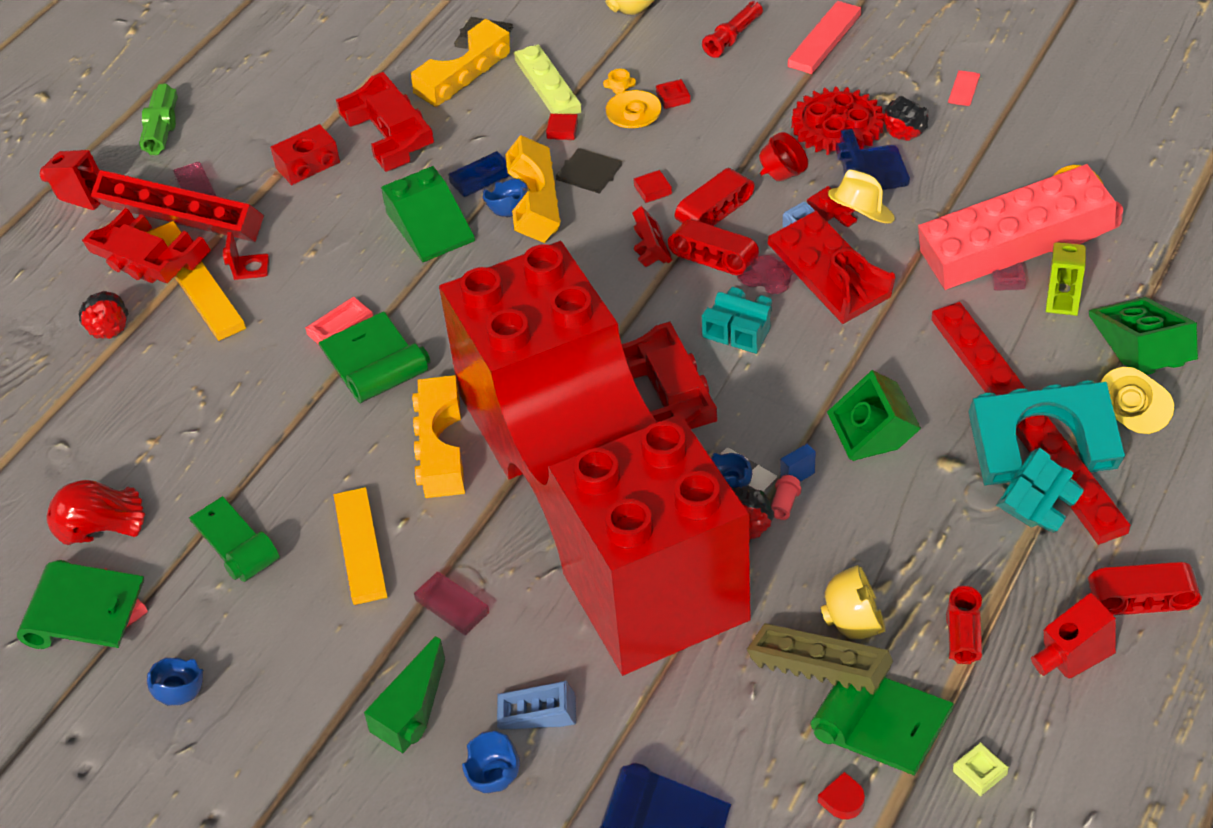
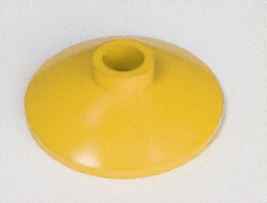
(633, 109)

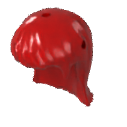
(91, 508)

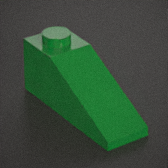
(406, 704)

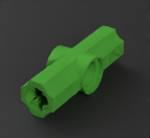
(158, 119)

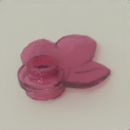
(768, 273)

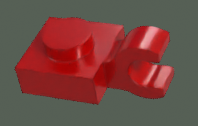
(830, 209)

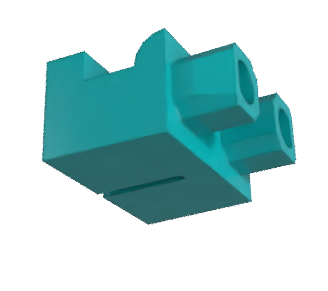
(738, 320)
(1037, 489)

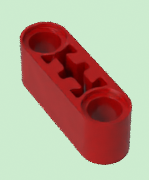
(716, 198)
(713, 247)
(1146, 588)

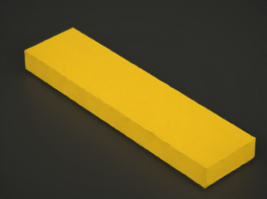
(360, 546)

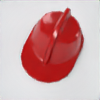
(783, 157)

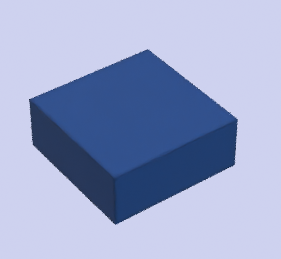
(799, 463)

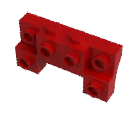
(393, 117)
(141, 254)
(672, 374)

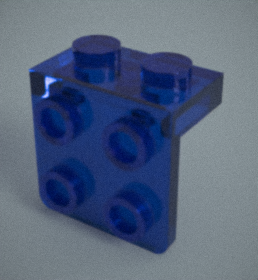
(880, 162)

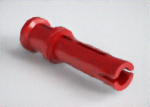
(726, 33)

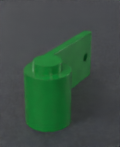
(234, 540)

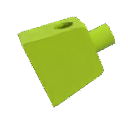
(1066, 268)

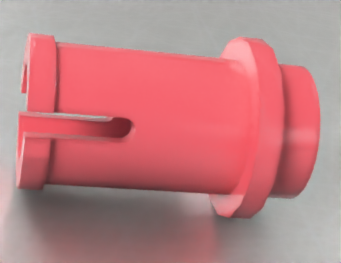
(787, 490)

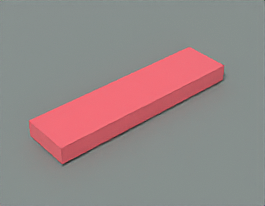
(824, 37)

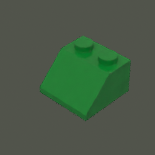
(873, 417)

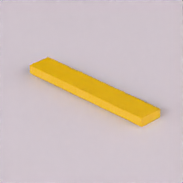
(204, 292)

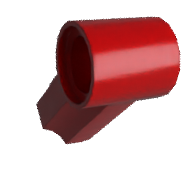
(964, 626)

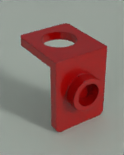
(238, 263)

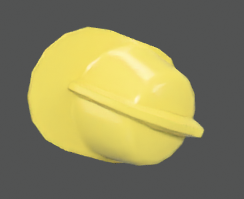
(862, 194)
(1139, 400)

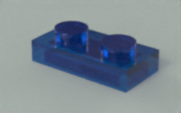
(479, 174)

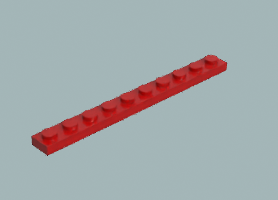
(995, 376)

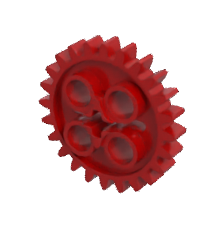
(824, 115)

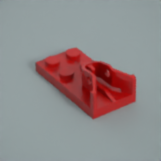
(831, 267)

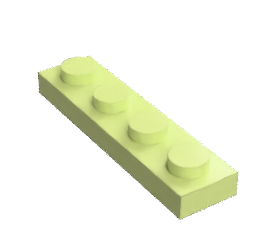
(547, 81)

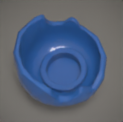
(505, 196)
(734, 468)
(174, 681)
(491, 762)

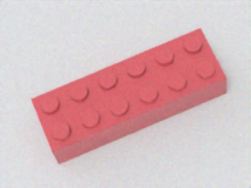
(1016, 226)

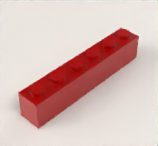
(177, 205)

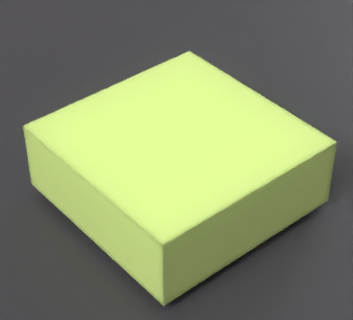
(980, 769)

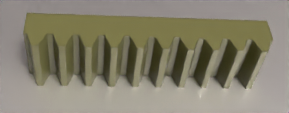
(820, 657)

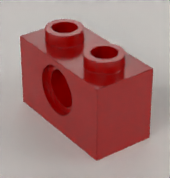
(305, 154)

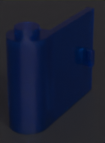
(654, 801)

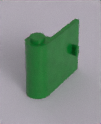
(374, 357)
(77, 605)
(882, 722)

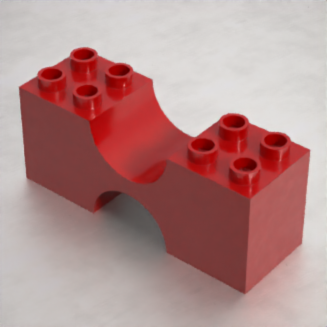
(630, 500)

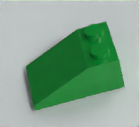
(426, 214)
(1147, 334)

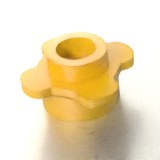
(619, 81)

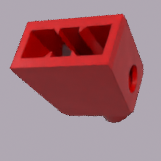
(72, 177)
(1077, 639)

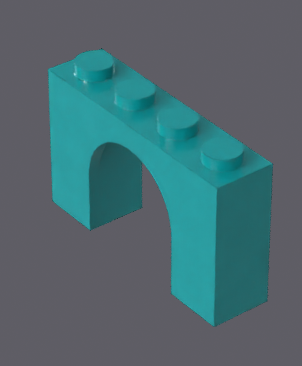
(1081, 407)

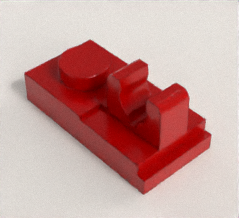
(653, 243)

